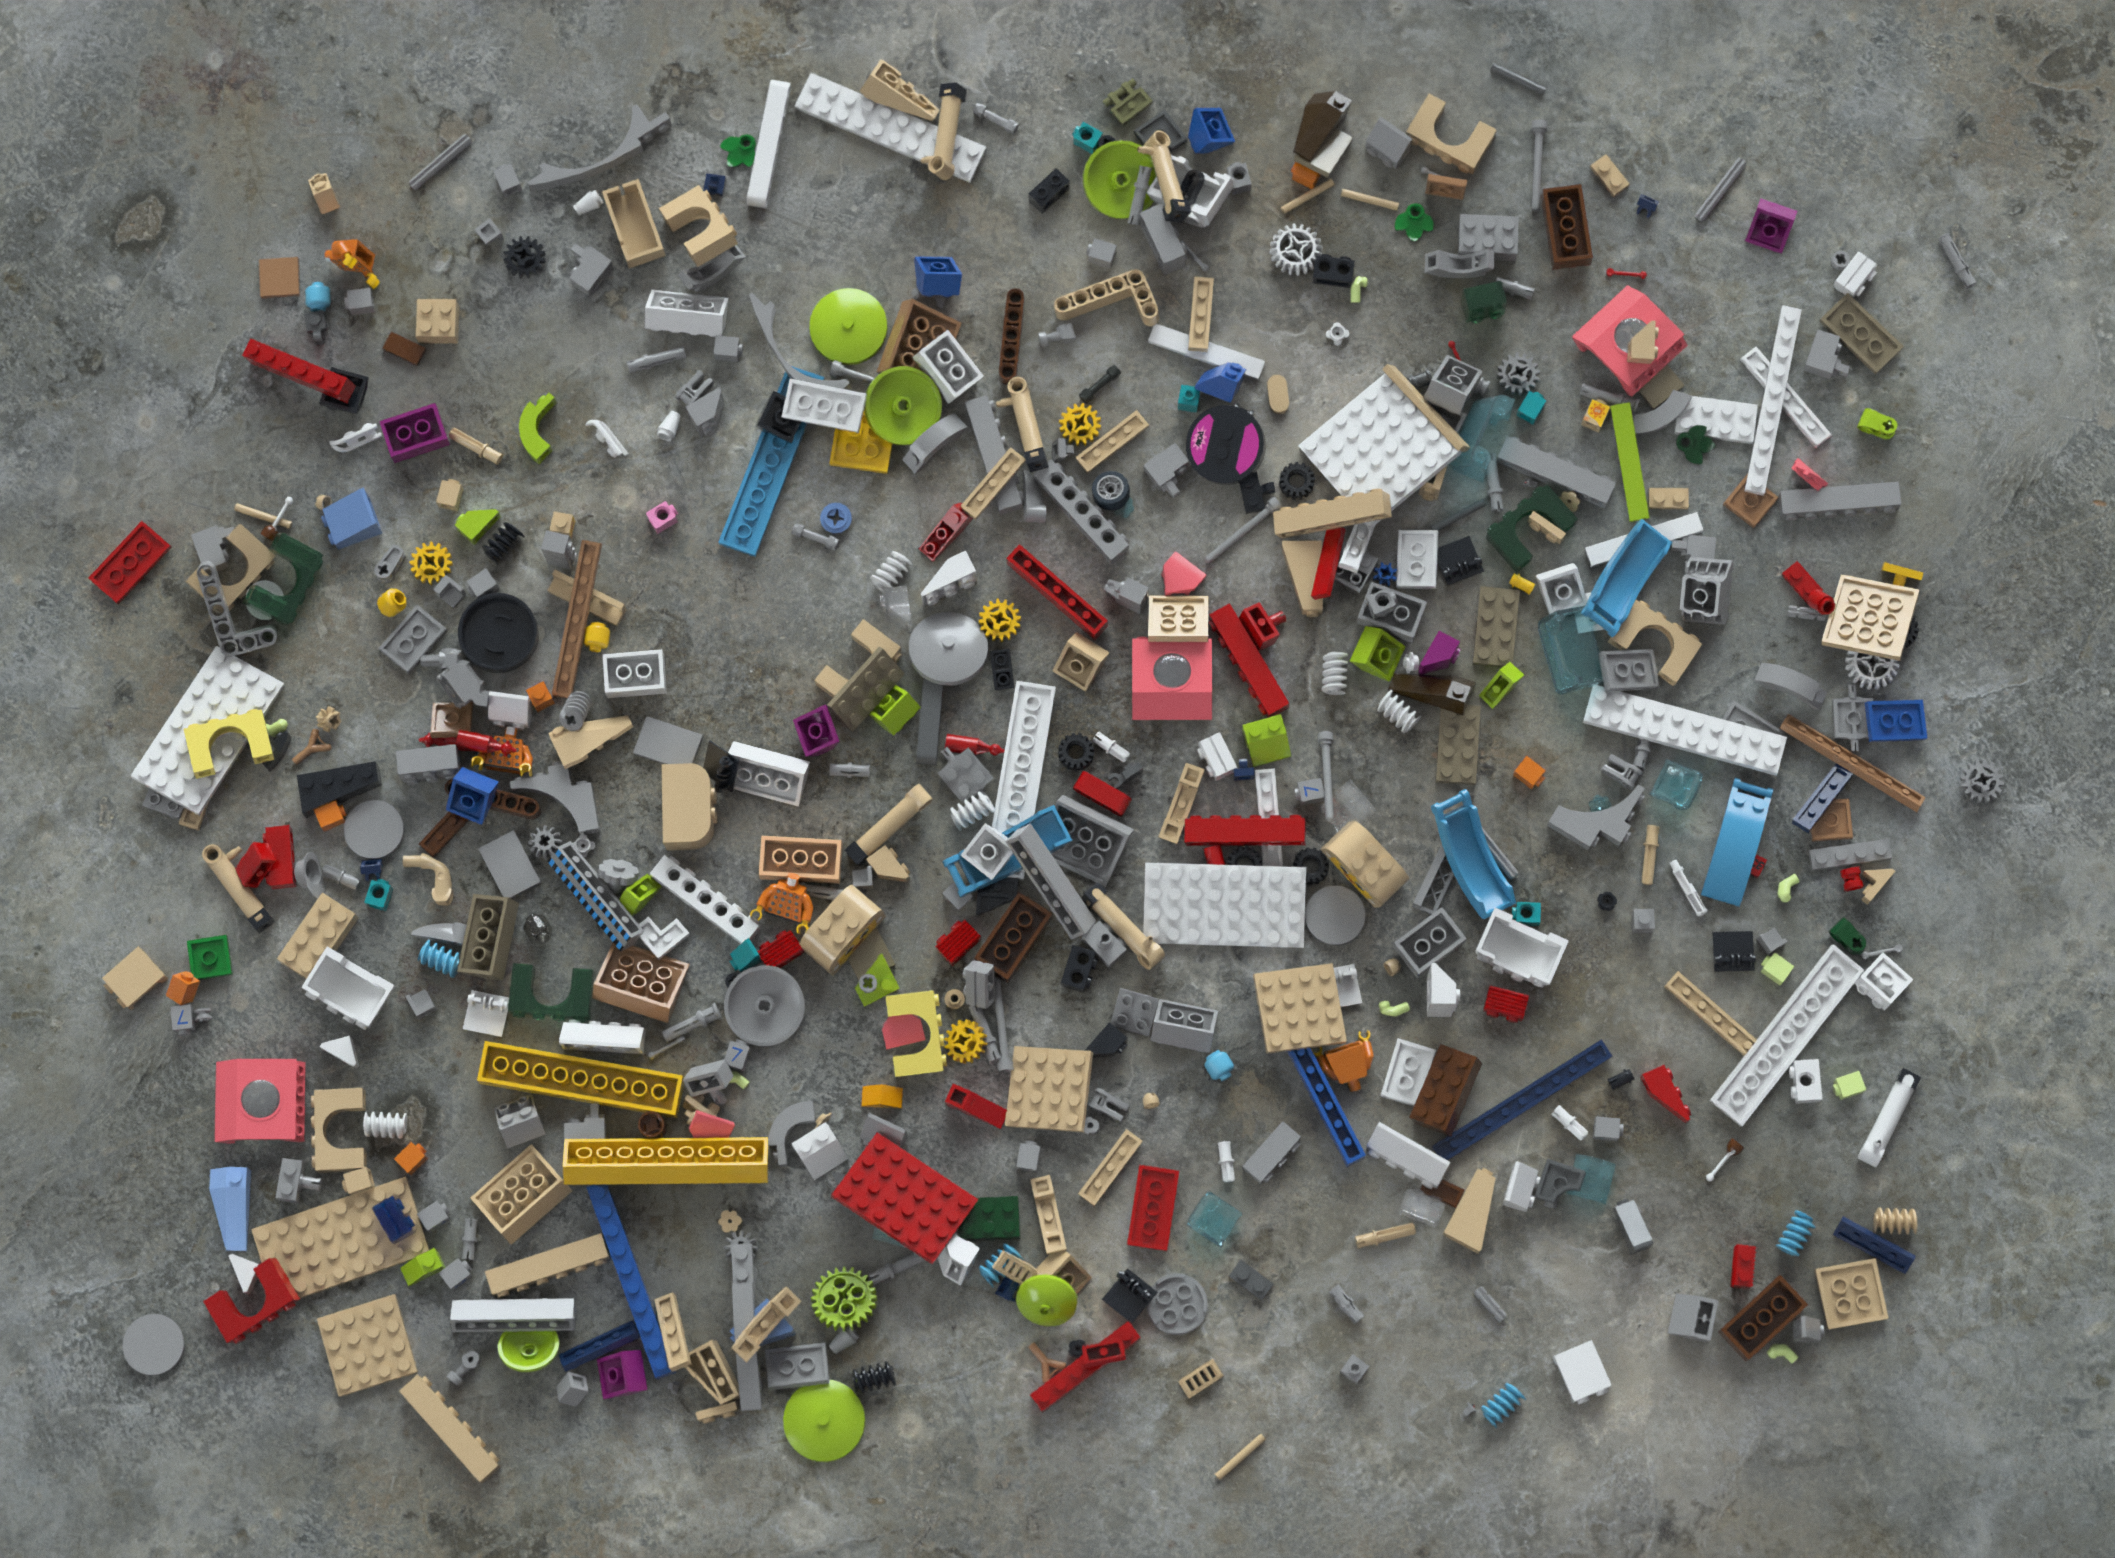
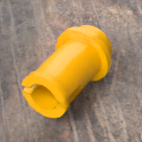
(1521, 583)

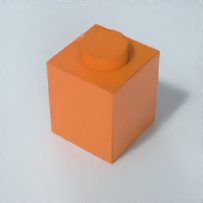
(1304, 175)
(540, 696)
(1530, 773)
(330, 815)
(182, 988)
(411, 1157)

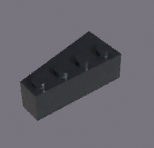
(336, 785)

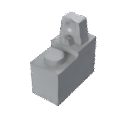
(591, 270)
(1822, 356)
(1165, 467)
(210, 546)
(1695, 547)
(1128, 594)
(592, 1128)

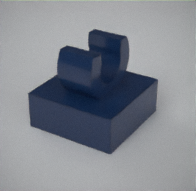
(714, 184)
(1647, 203)
(1243, 772)
(371, 866)
(1007, 1289)

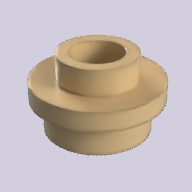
(954, 1005)

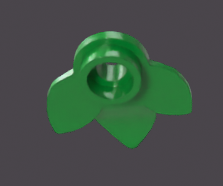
(737, 152)
(1414, 224)

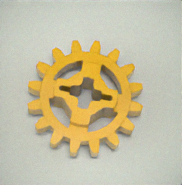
(1073, 420)
(436, 557)
(992, 618)
(973, 1044)

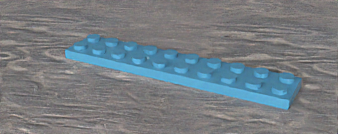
(761, 486)

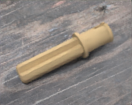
(476, 446)
(1650, 854)
(1385, 1235)

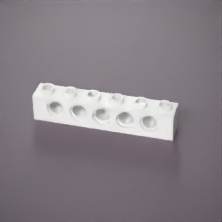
(667, 866)

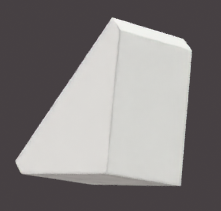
(342, 1049)
(244, 1272)

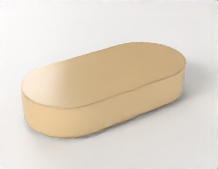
(1278, 394)

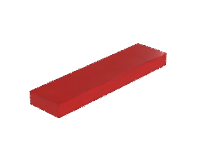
(1328, 563)

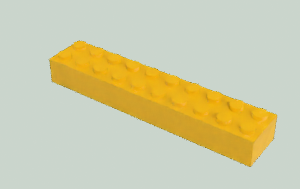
(580, 1079)
(665, 1161)

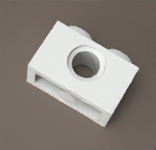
(1810, 1070)

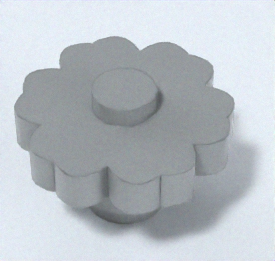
(617, 874)

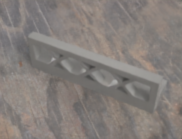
(1427, 884)

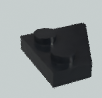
(996, 895)

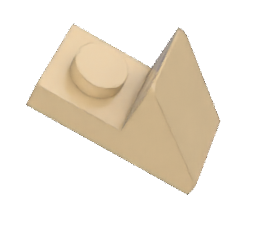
(1878, 879)

